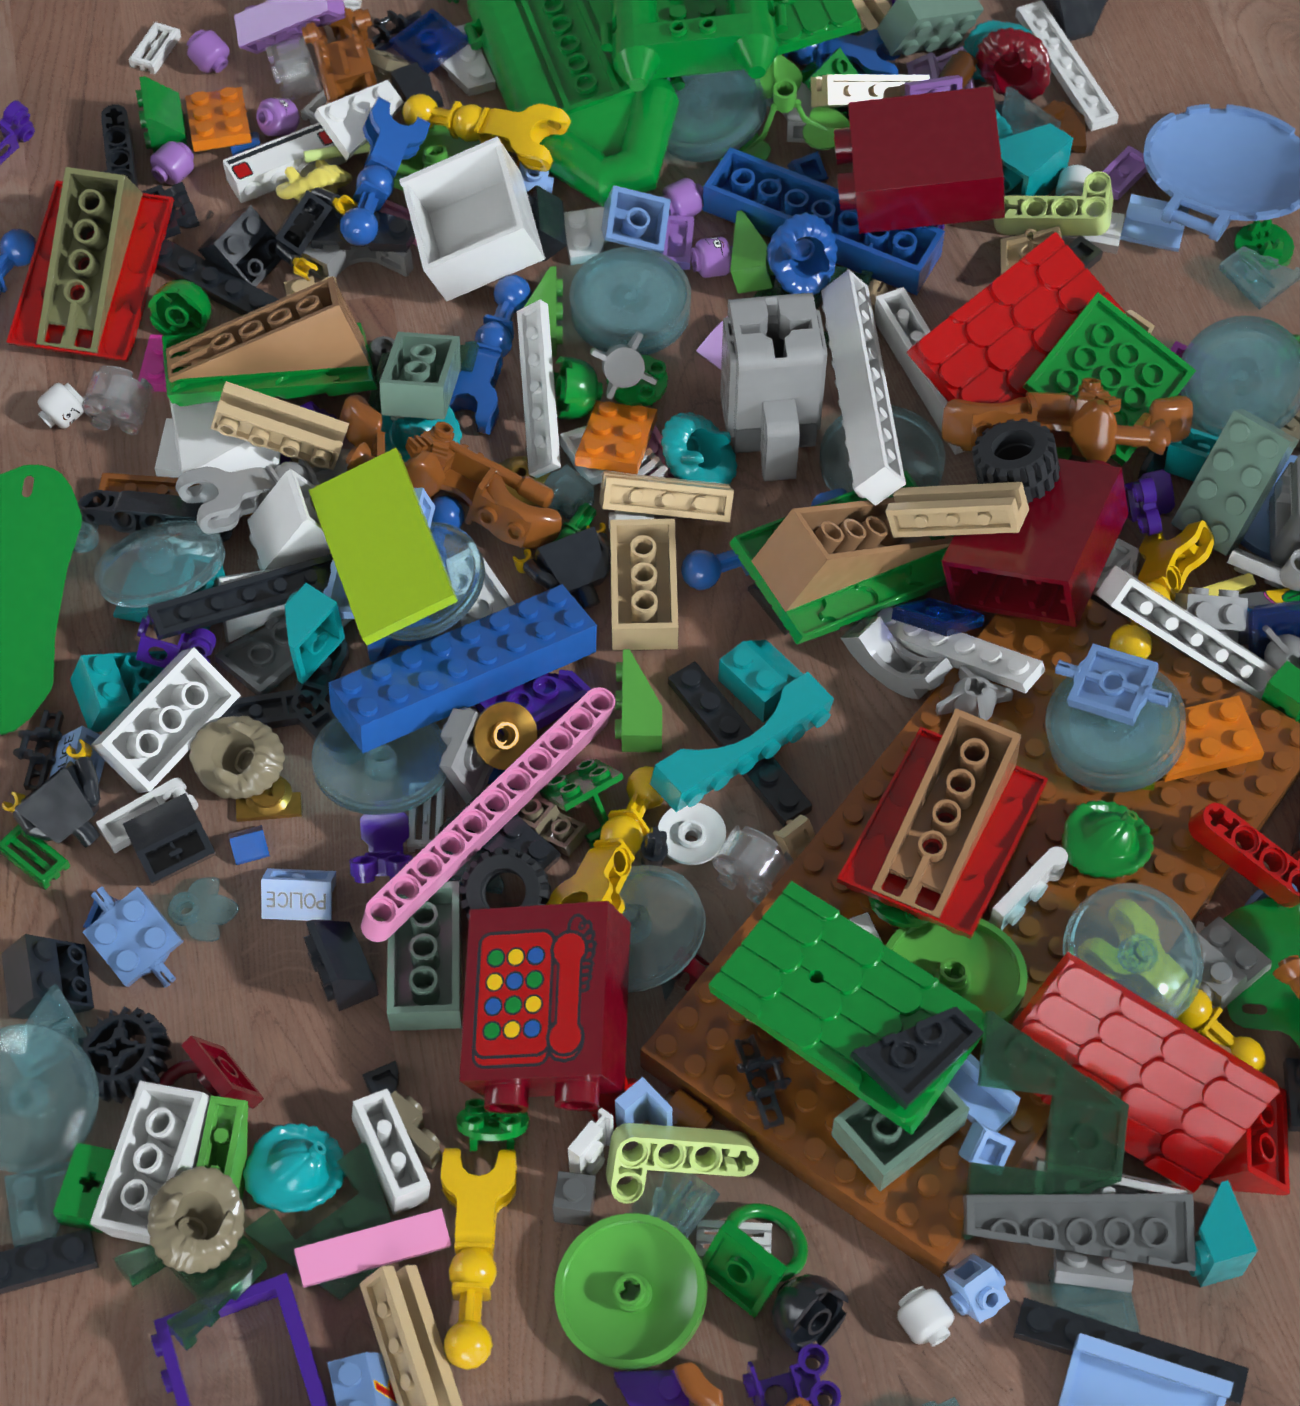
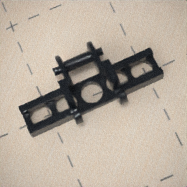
(398, 20)
(38, 735)
(754, 1062)

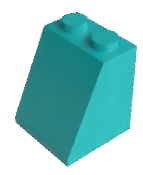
(1034, 160)

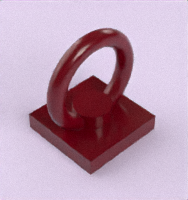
(214, 1070)

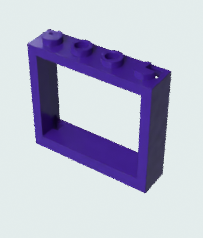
(254, 1295)

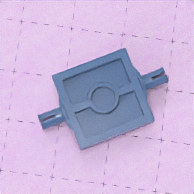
(1113, 684)
(133, 937)

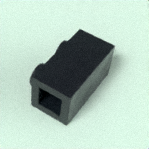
(412, 81)

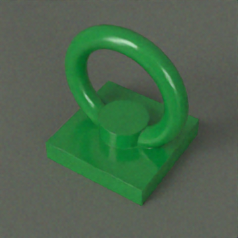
(743, 1266)

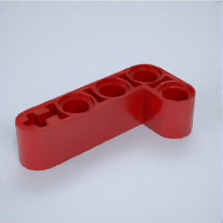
(1209, 829)

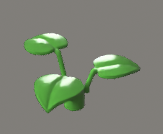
(782, 84)

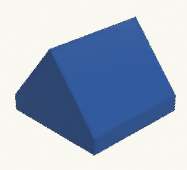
(249, 845)

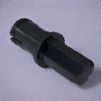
(654, 847)

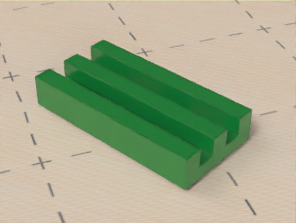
(52, 872)

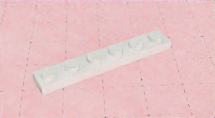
(1068, 67)
(538, 389)
(961, 649)

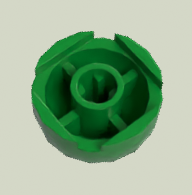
(180, 308)
(575, 388)

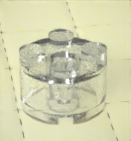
(294, 68)
(117, 399)
(750, 863)

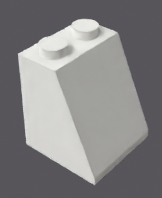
(287, 525)

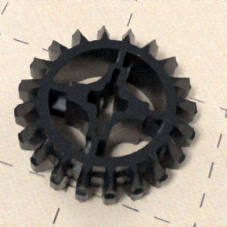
(114, 1046)

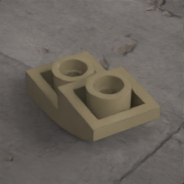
(556, 828)
(423, 1141)

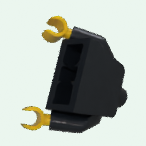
(303, 224)
(574, 561)
(61, 802)

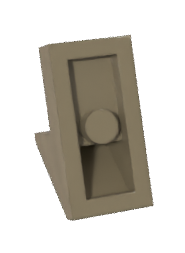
(384, 62)

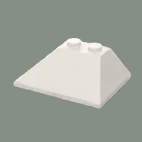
(203, 447)

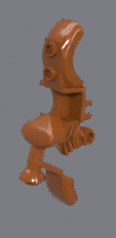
(344, 63)
(1076, 422)
(469, 477)

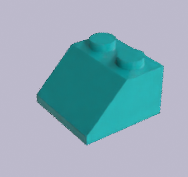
(312, 629)
(757, 675)
(1222, 1240)

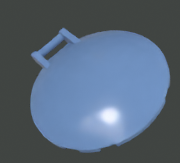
(1224, 165)

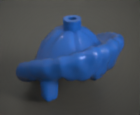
(803, 254)

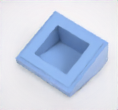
(986, 1146)

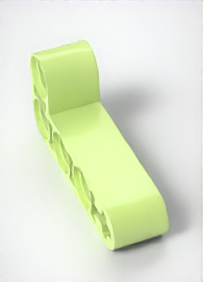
(1052, 210)
(729, 1155)

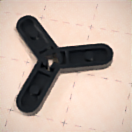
(284, 707)

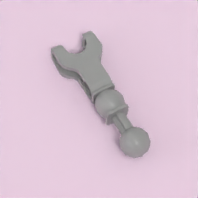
(239, 493)

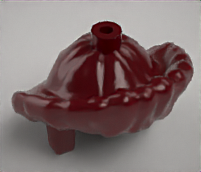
(1014, 61)

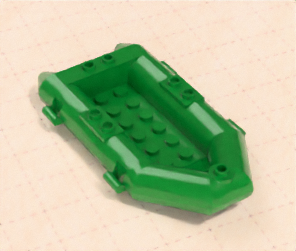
(691, 37)
(555, 58)

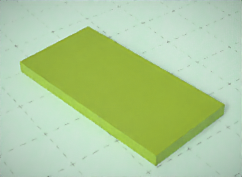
(382, 546)

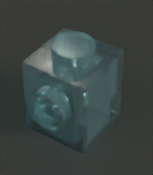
(569, 491)

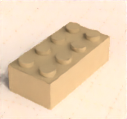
(644, 584)

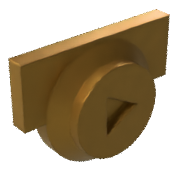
(272, 804)

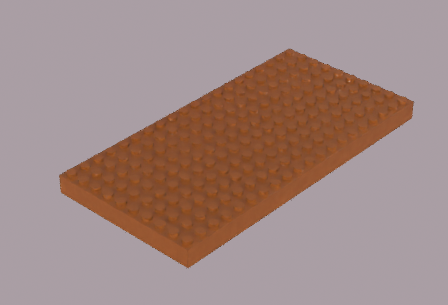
(926, 1203)

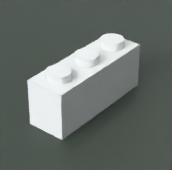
(391, 1151)

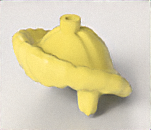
(324, 176)

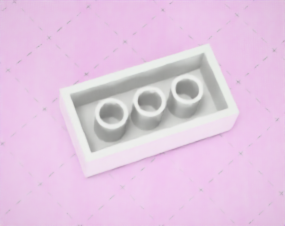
(165, 720)
(154, 1146)

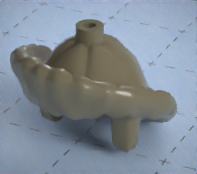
(237, 757)
(196, 1220)

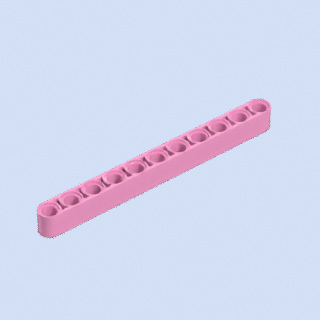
(483, 821)

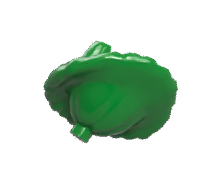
(1106, 840)

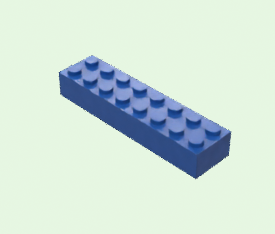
(774, 193)
(462, 668)

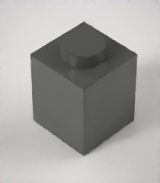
(574, 1198)

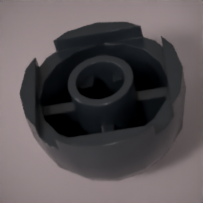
(808, 1310)

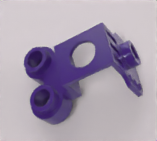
(15, 126)
(1149, 499)
(200, 639)
(385, 841)
(798, 1382)

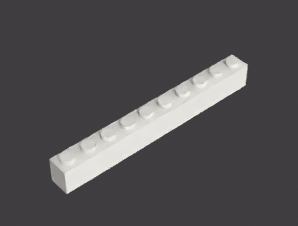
(862, 389)

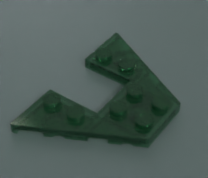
(1083, 1127)

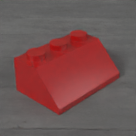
(1261, 1155)

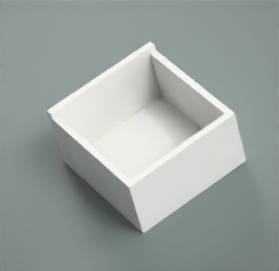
(472, 219)

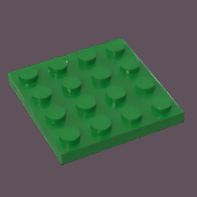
(1122, 355)

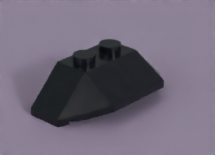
(1076, 17)

